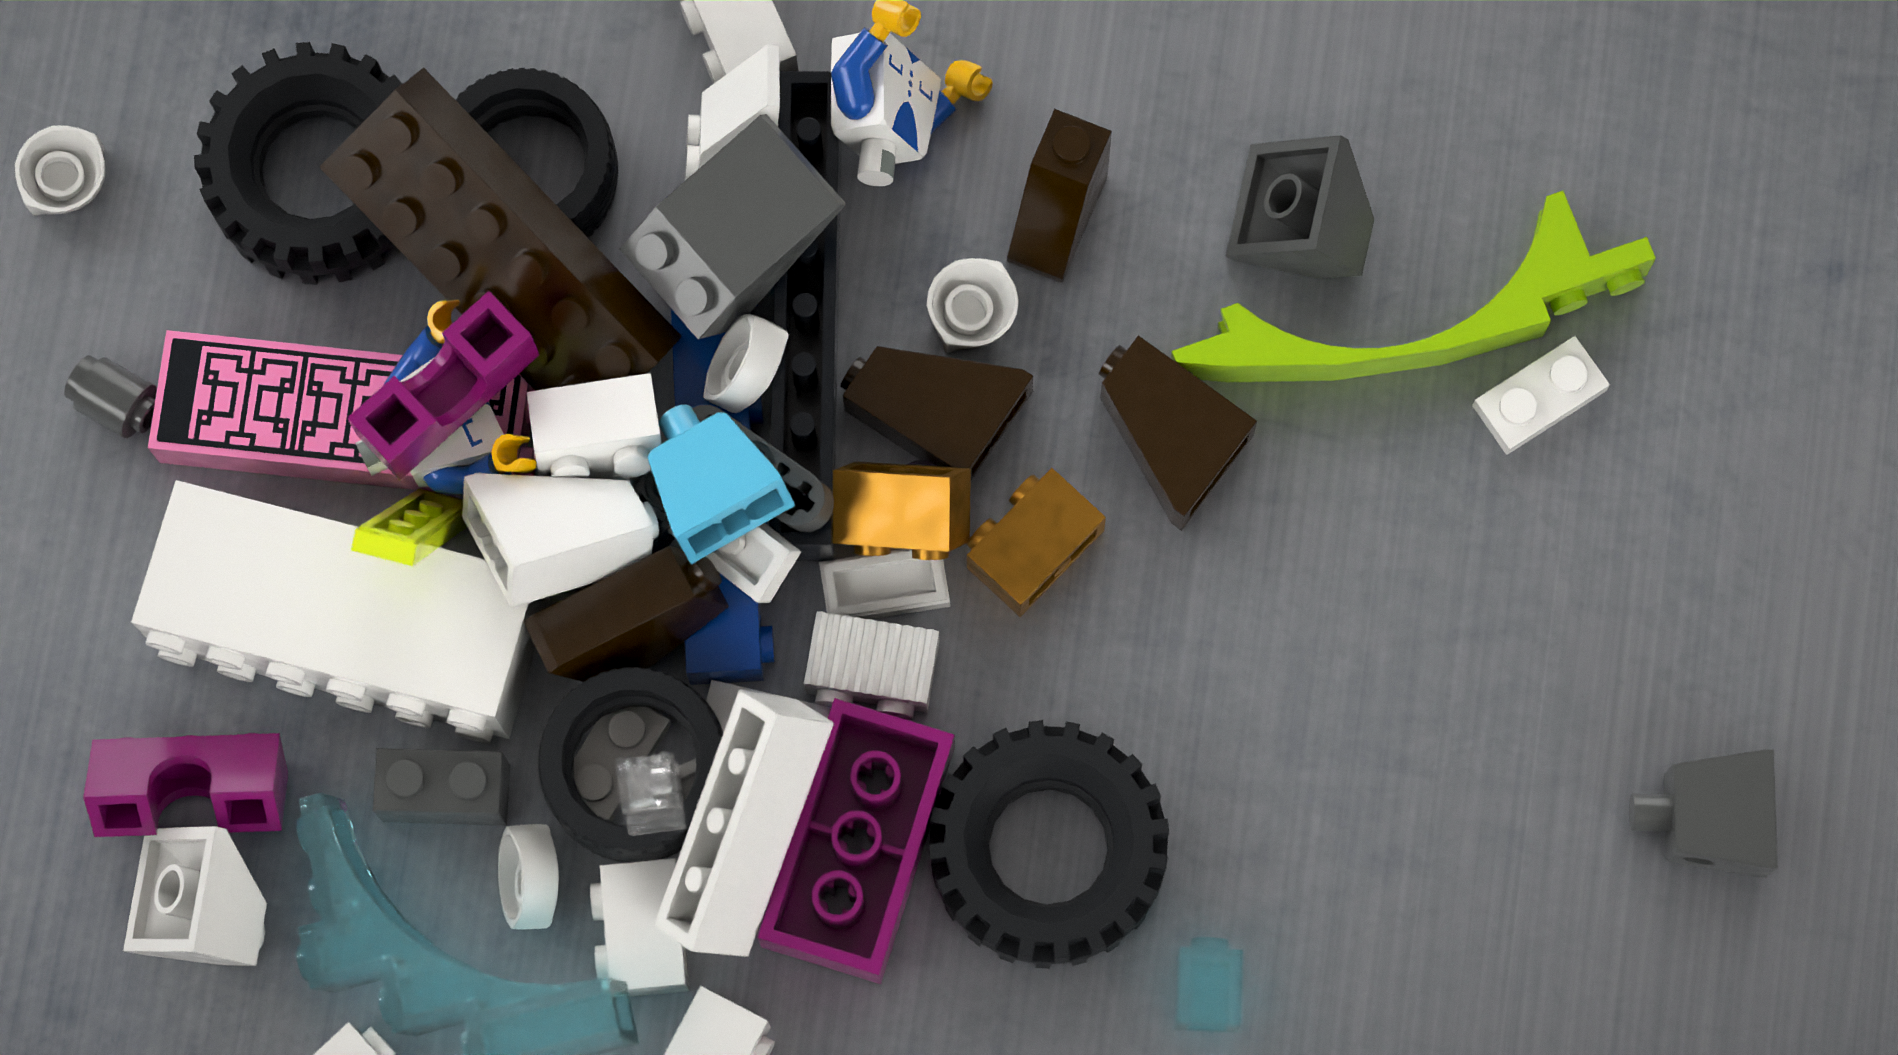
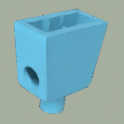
(713, 481)

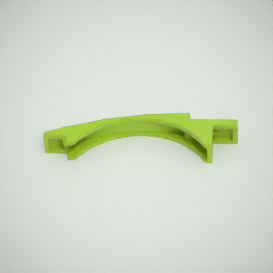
(1552, 276)

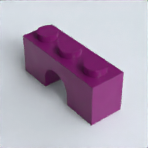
(417, 415)
(139, 777)

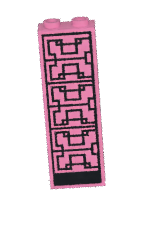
(283, 408)

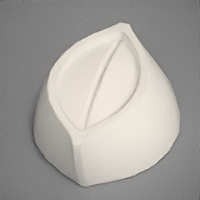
(60, 170)
(972, 303)
(744, 363)
(528, 876)

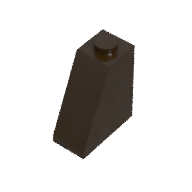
(1060, 194)
(936, 404)
(1173, 426)
(628, 616)

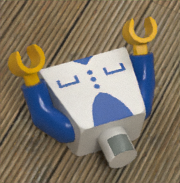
(887, 97)
(475, 445)

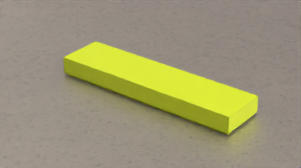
(411, 528)

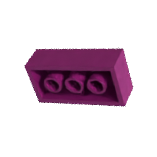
(878, 878)

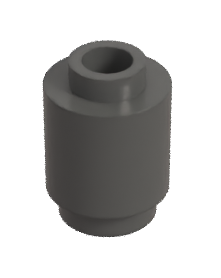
(111, 395)

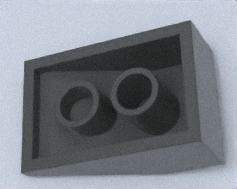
(733, 228)

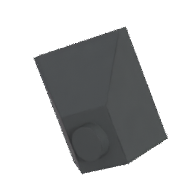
(1302, 209)

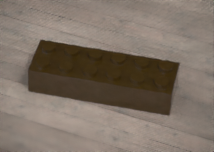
(486, 226)

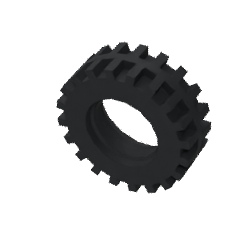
(238, 144)
(1062, 762)

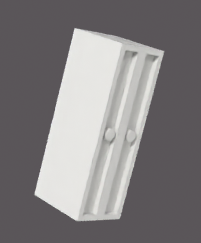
(295, 604)

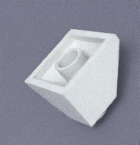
(195, 900)

